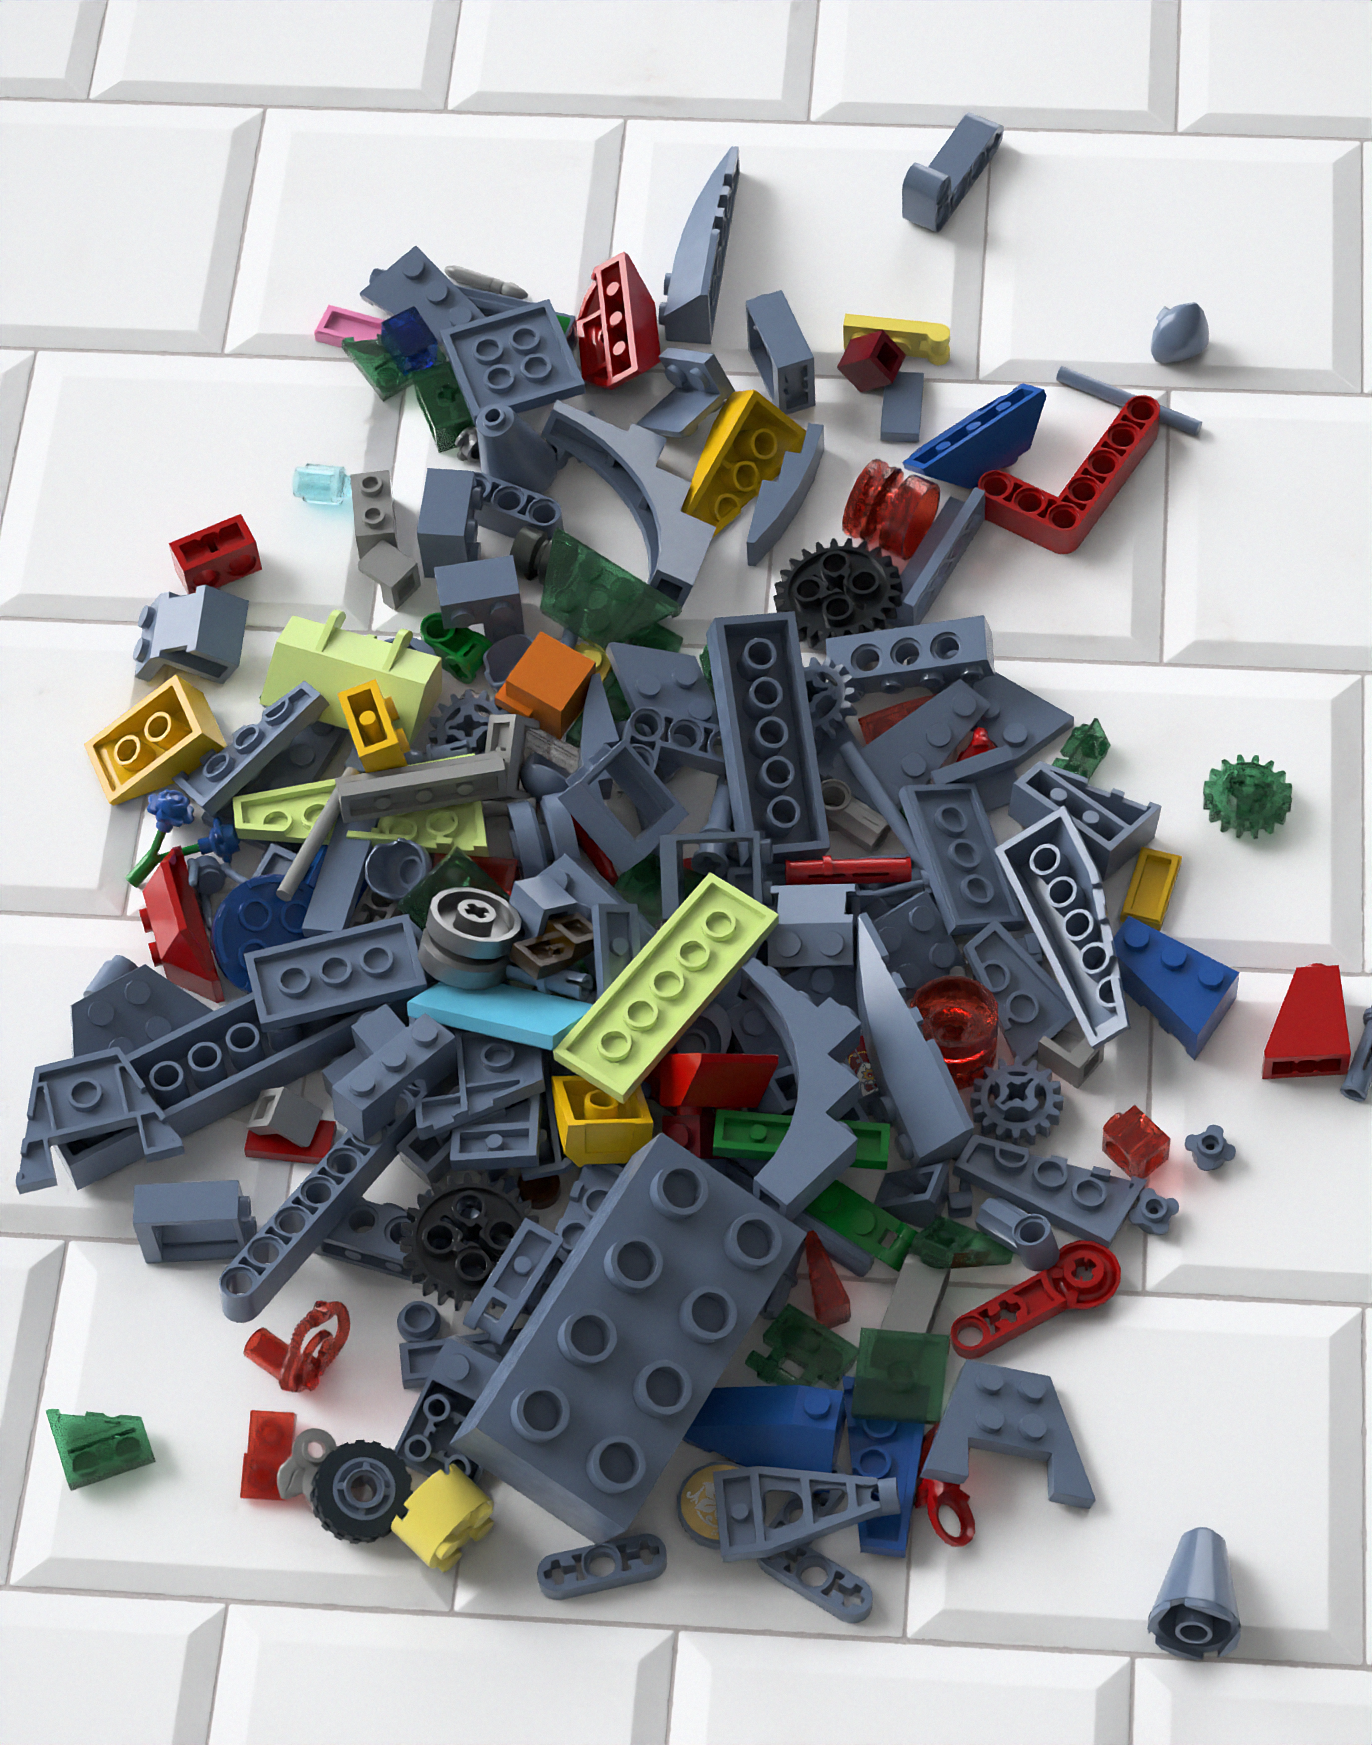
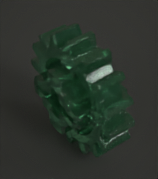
(1247, 796)

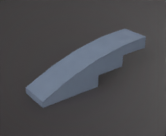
(782, 500)
(596, 731)

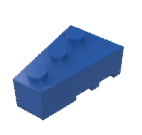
(1175, 983)

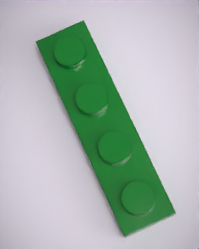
(760, 1135)

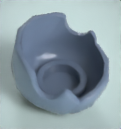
(503, 657)
(542, 776)
(396, 868)

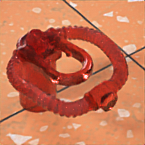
(285, 1360)

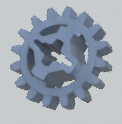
(828, 703)
(463, 717)
(1016, 1101)

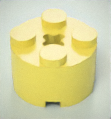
(444, 1517)

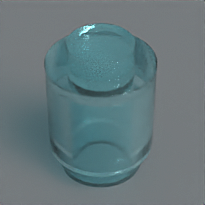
(321, 484)

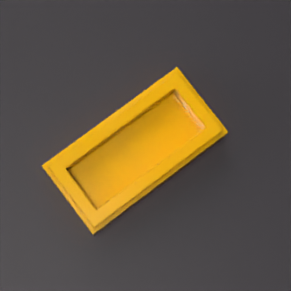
(1151, 887)

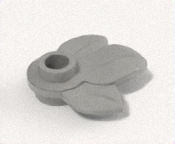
(298, 1471)

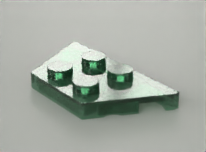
(598, 596)

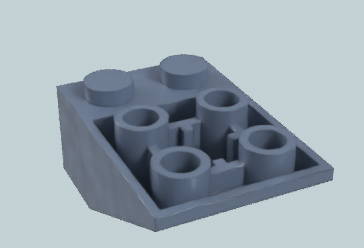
(442, 1407)

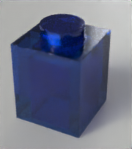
(409, 341)

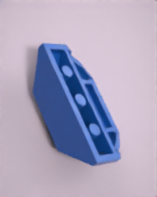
(983, 440)

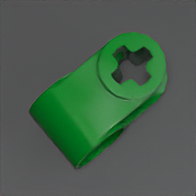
(459, 648)

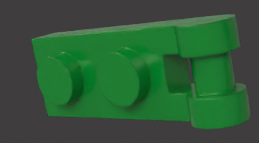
(863, 1223)

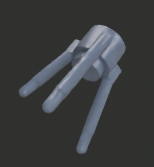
(208, 878)

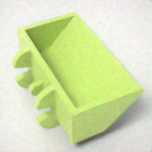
(342, 659)

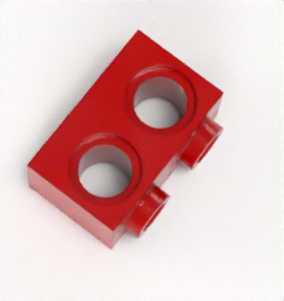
(216, 555)

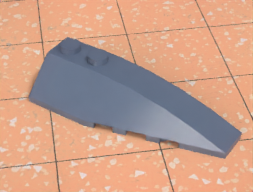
(701, 257)
(1070, 918)
(907, 1069)

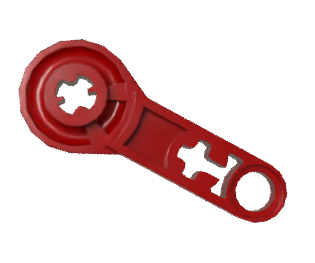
(1042, 1297)

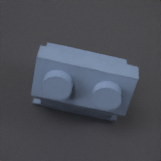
(192, 634)
(814, 926)

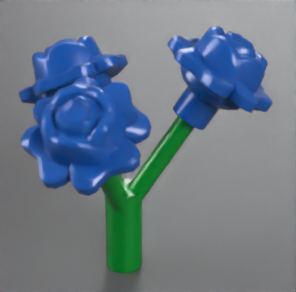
(174, 809)

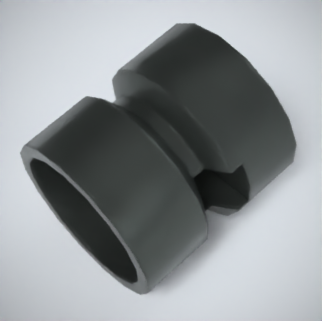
(531, 553)

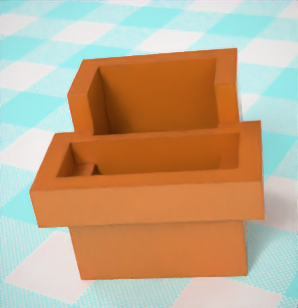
(548, 685)

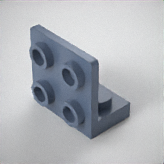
(698, 392)

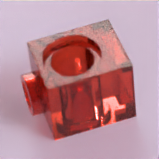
(1135, 1143)

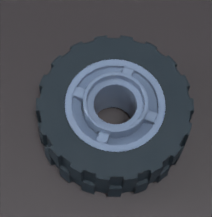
(338, 1508)

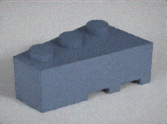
(1107, 821)

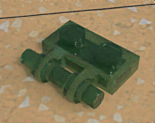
(808, 1345)

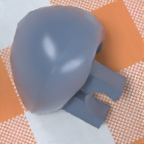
(1179, 333)

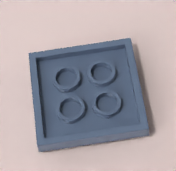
(513, 360)

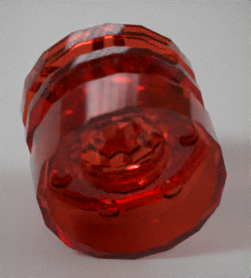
(890, 509)
(962, 1022)

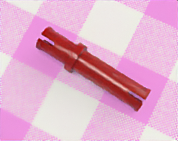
(848, 871)

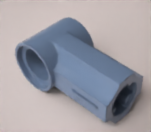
(1020, 1232)

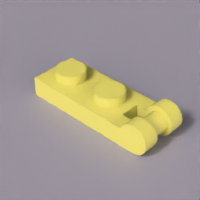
(913, 337)

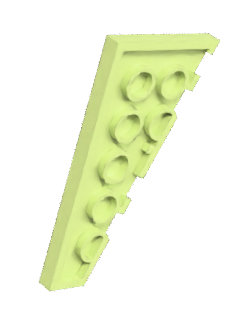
(292, 811)

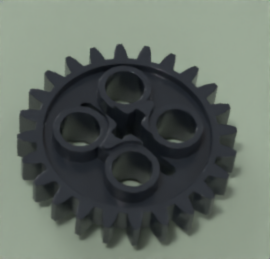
(839, 591)
(444, 1267)

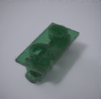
(1085, 749)

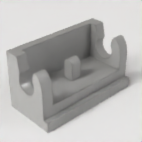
(508, 736)

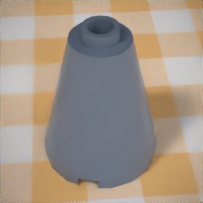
(514, 450)
(1197, 1599)

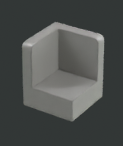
(393, 571)
(1069, 1057)
(285, 1114)

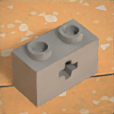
(373, 510)

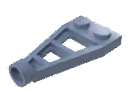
(741, 1511)

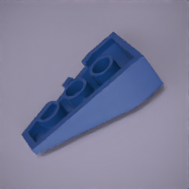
(772, 1426)

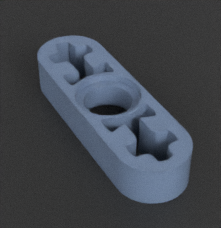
(612, 1549)

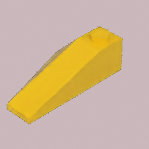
(740, 452)

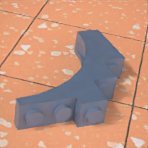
(654, 496)
(816, 1042)

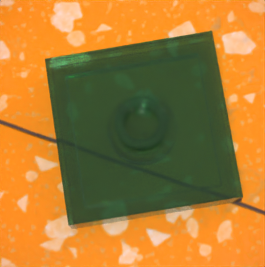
(900, 1376)

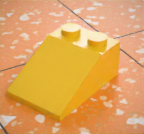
(154, 741)

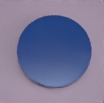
(255, 920)

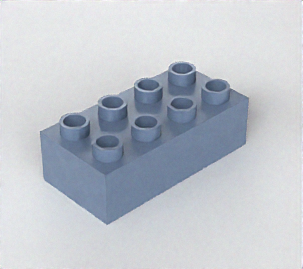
(629, 1340)

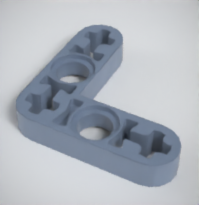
(848, 1583)

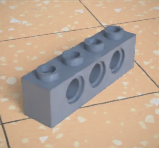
(929, 642)

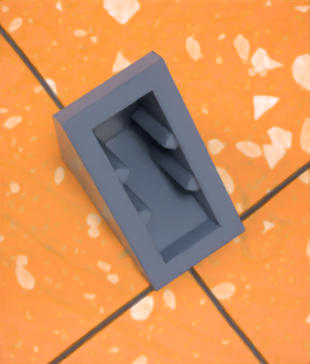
(915, 1194)

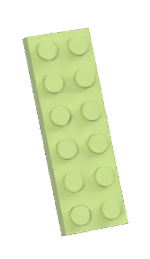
(666, 987)

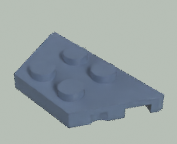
(663, 682)
(131, 1013)

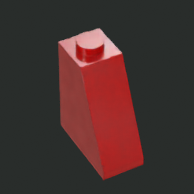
(1310, 1028)

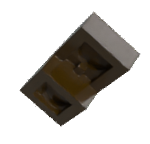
(562, 945)

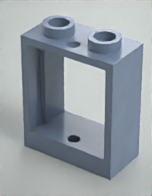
(780, 352)
(640, 786)
(673, 866)
(192, 1221)

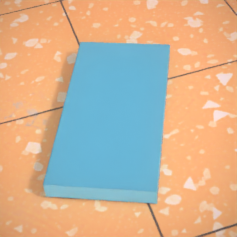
(502, 1012)

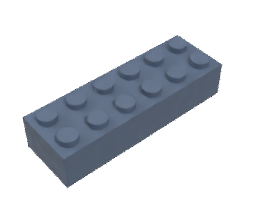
(768, 735)

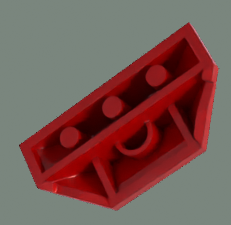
(617, 325)
(179, 929)

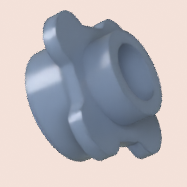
(1210, 1159)
(1153, 1223)

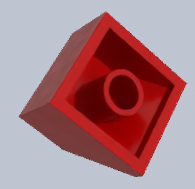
(714, 1081)

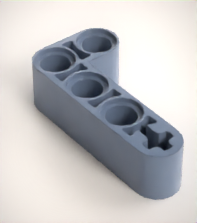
(937, 190)
(663, 745)

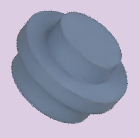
(418, 1322)

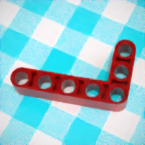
(1066, 520)

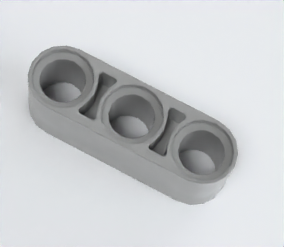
(916, 1297)

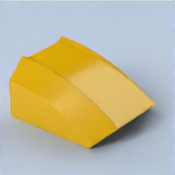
(597, 1126)

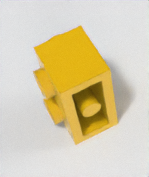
(372, 727)

